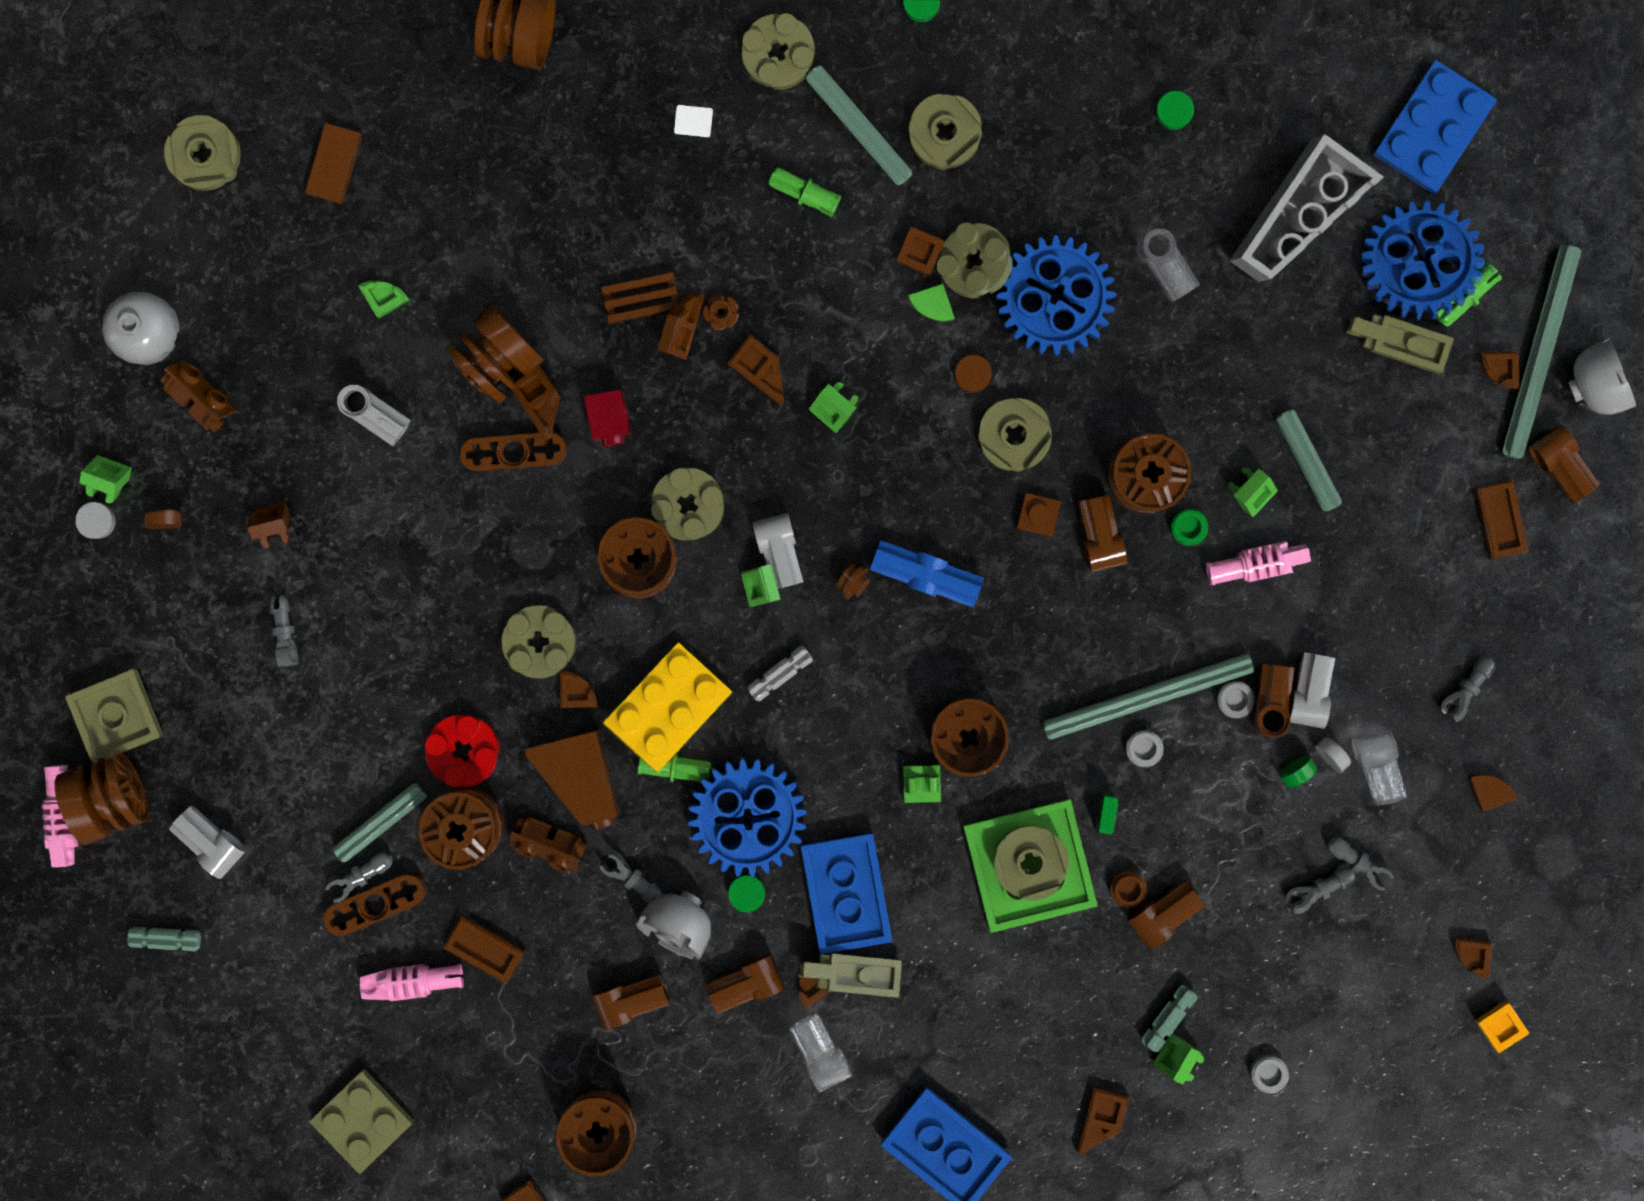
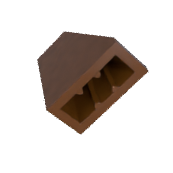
(579, 776)

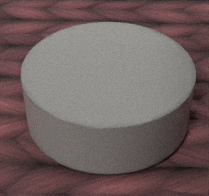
(95, 520)
(1235, 699)
(1144, 748)
(1333, 754)
(1269, 1073)

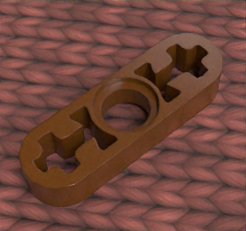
(487, 463)
(354, 923)

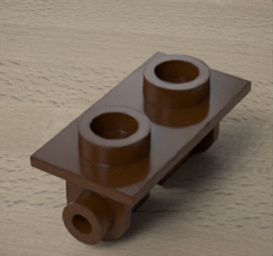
(186, 383)
(534, 841)

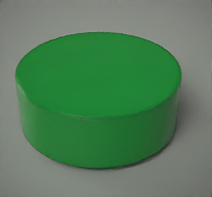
(921, 9)
(1174, 110)
(1189, 527)
(1298, 772)
(746, 893)

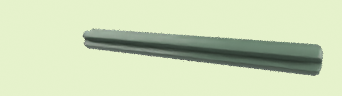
(1541, 351)
(1147, 696)

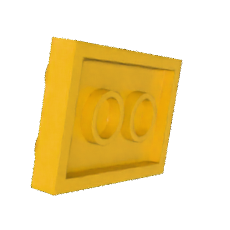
(667, 707)

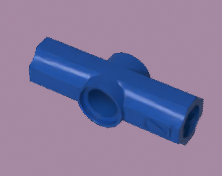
(927, 573)

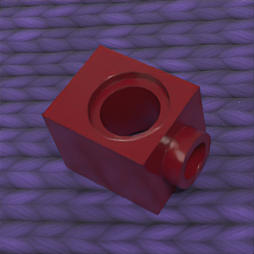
(608, 417)

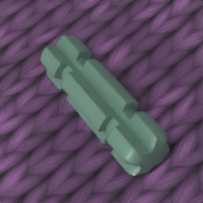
(164, 938)
(1169, 1018)

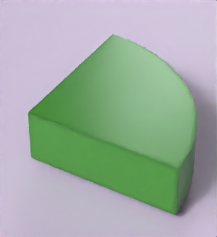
(383, 296)
(933, 304)

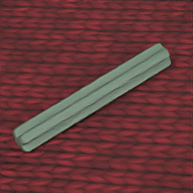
(859, 125)

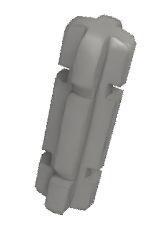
(779, 673)

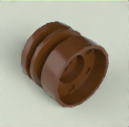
(517, 25)
(494, 354)
(1138, 493)
(622, 542)
(991, 735)
(101, 798)
(467, 807)
(586, 1151)

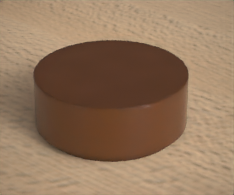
(973, 373)
(162, 519)

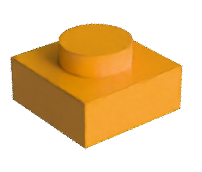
(1502, 1026)

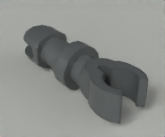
(285, 649)
(1469, 687)
(1358, 861)
(360, 875)
(631, 878)
(1321, 889)

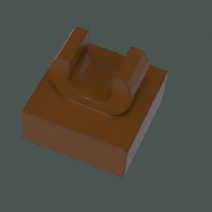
(269, 521)

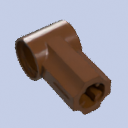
(1559, 456)
(1103, 543)
(1273, 695)
(1157, 920)
(753, 980)
(621, 1003)

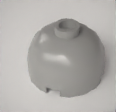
(140, 328)
(1601, 380)
(677, 923)

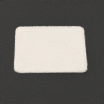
(693, 121)

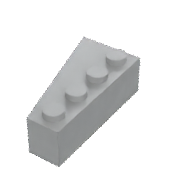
(1305, 204)

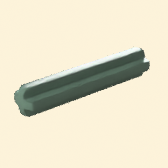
(1308, 460)
(379, 822)

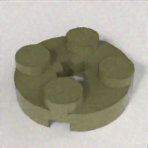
(785, 31)
(186, 140)
(944, 152)
(964, 243)
(1013, 413)
(708, 499)
(524, 657)
(1049, 872)

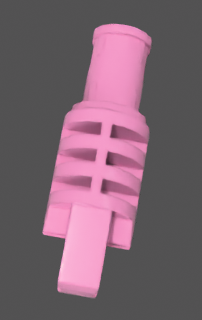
(1258, 563)
(57, 835)
(409, 982)

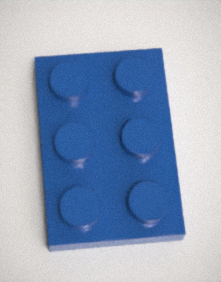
(1434, 127)
(846, 893)
(945, 1148)

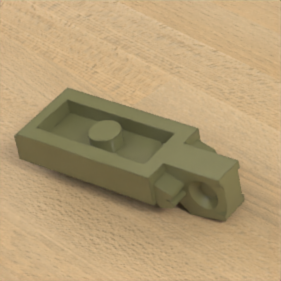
(1403, 342)
(854, 974)

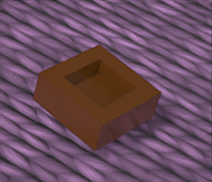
(920, 251)
(1038, 515)

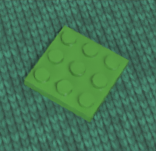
(1009, 911)

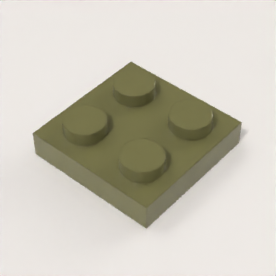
(114, 715)
(362, 1121)

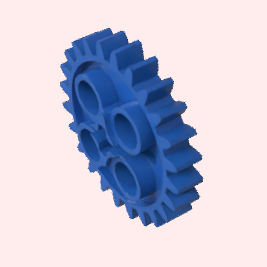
(1454, 247)
(1071, 266)
(744, 783)

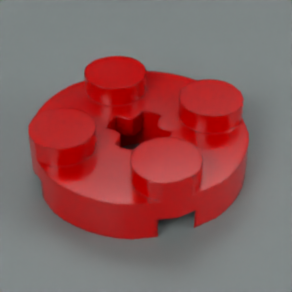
(441, 748)

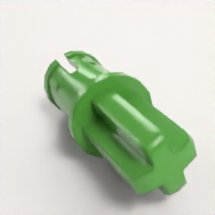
(805, 191)
(1487, 281)
(680, 768)

